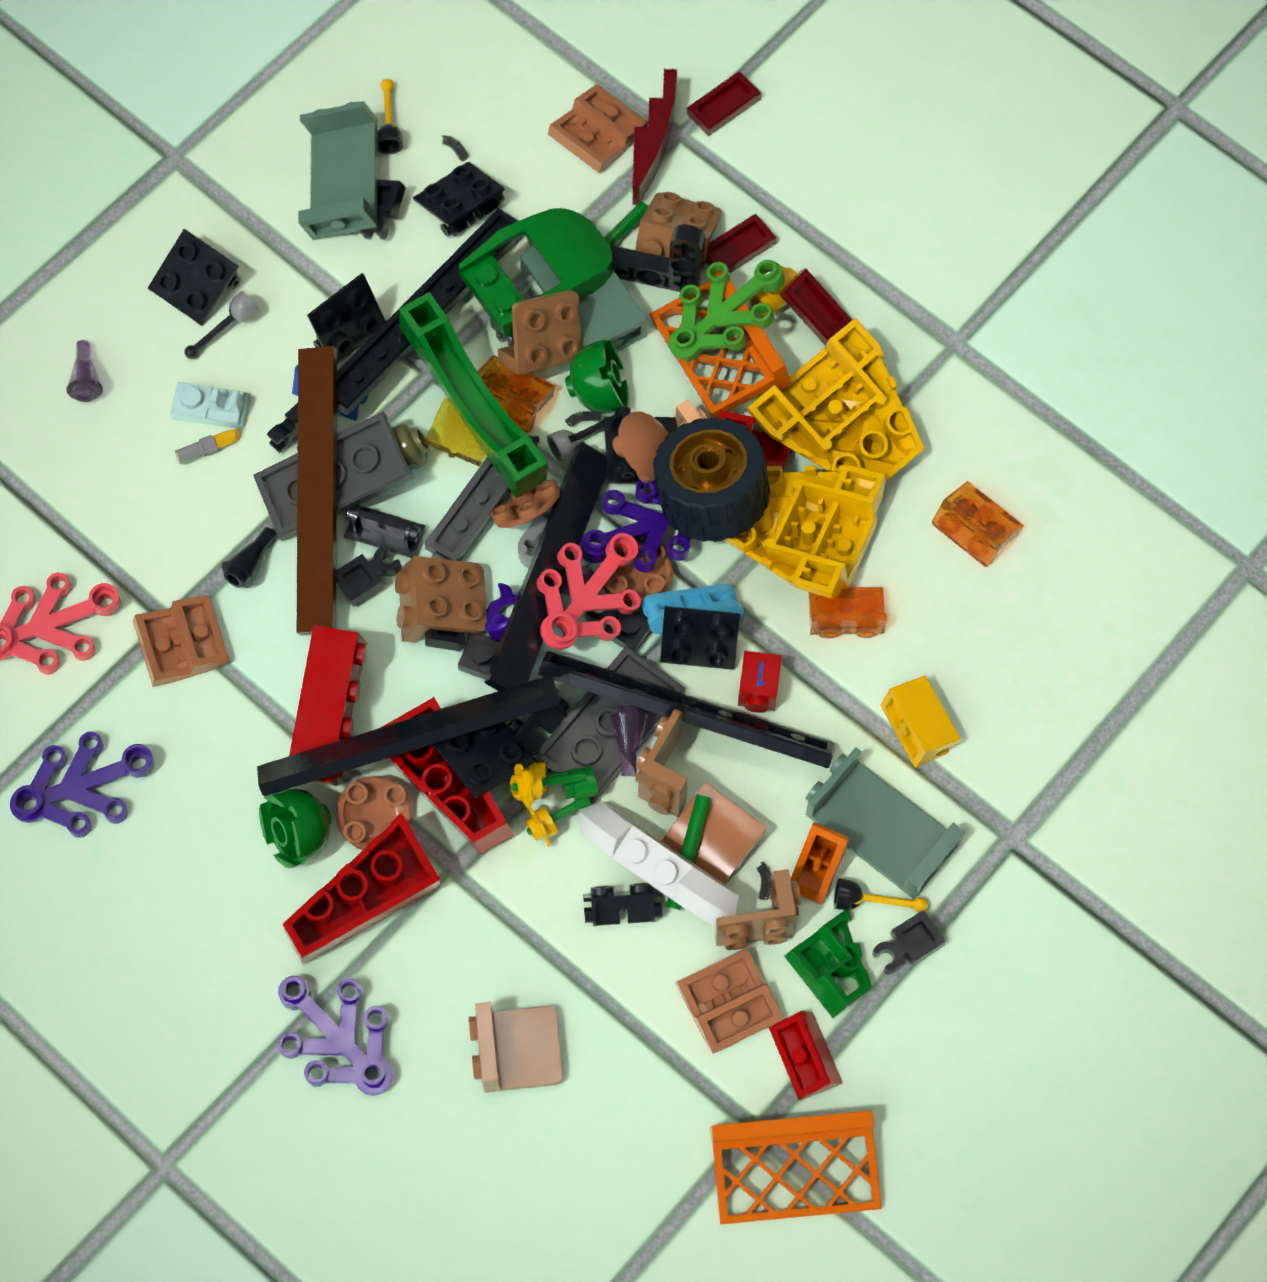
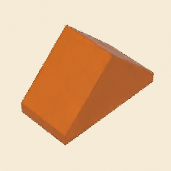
(819, 862)

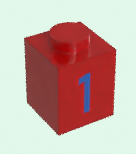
(759, 681)

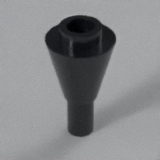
(243, 566)

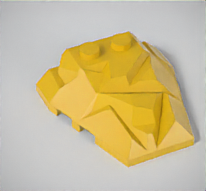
(842, 408)
(815, 526)

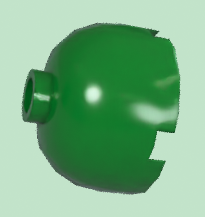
(597, 378)
(295, 825)

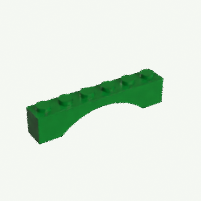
(445, 358)

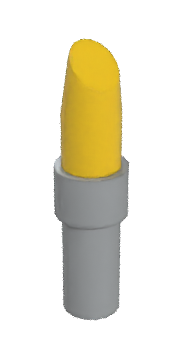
(207, 445)

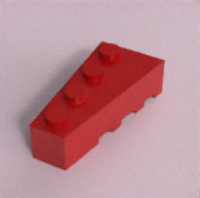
(329, 691)
(426, 770)
(367, 890)

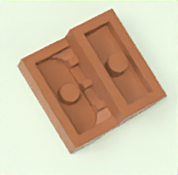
(597, 128)
(180, 640)
(726, 835)
(729, 1000)

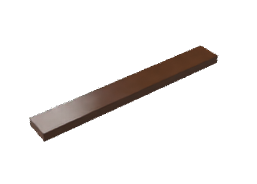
(316, 489)

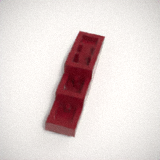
(652, 141)

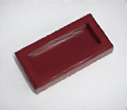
(724, 103)
(741, 243)
(814, 306)

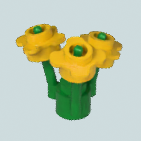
(534, 780)

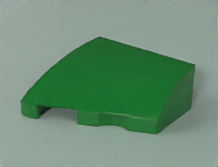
(832, 965)

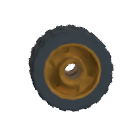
(711, 479)

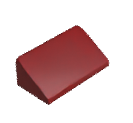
(805, 1054)

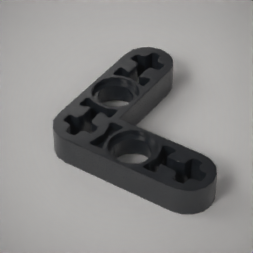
(673, 273)

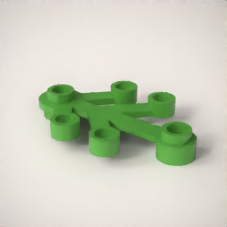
(723, 313)

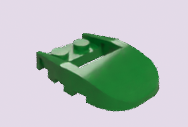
(566, 243)

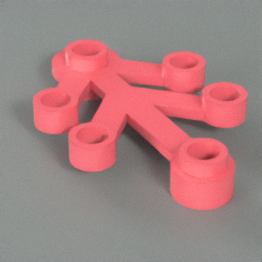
(585, 597)
(45, 623)

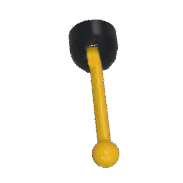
(389, 137)
(849, 896)

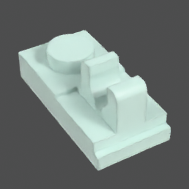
(209, 405)

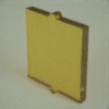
(453, 436)

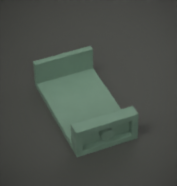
(341, 170)
(605, 314)
(882, 824)

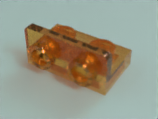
(517, 394)
(976, 523)
(851, 612)

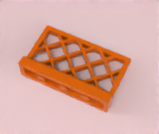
(758, 348)
(795, 1131)

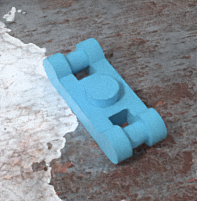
(712, 598)

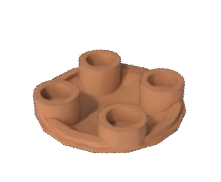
(638, 441)
(527, 506)
(643, 583)
(369, 808)

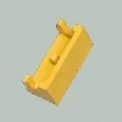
(919, 721)

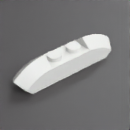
(657, 863)

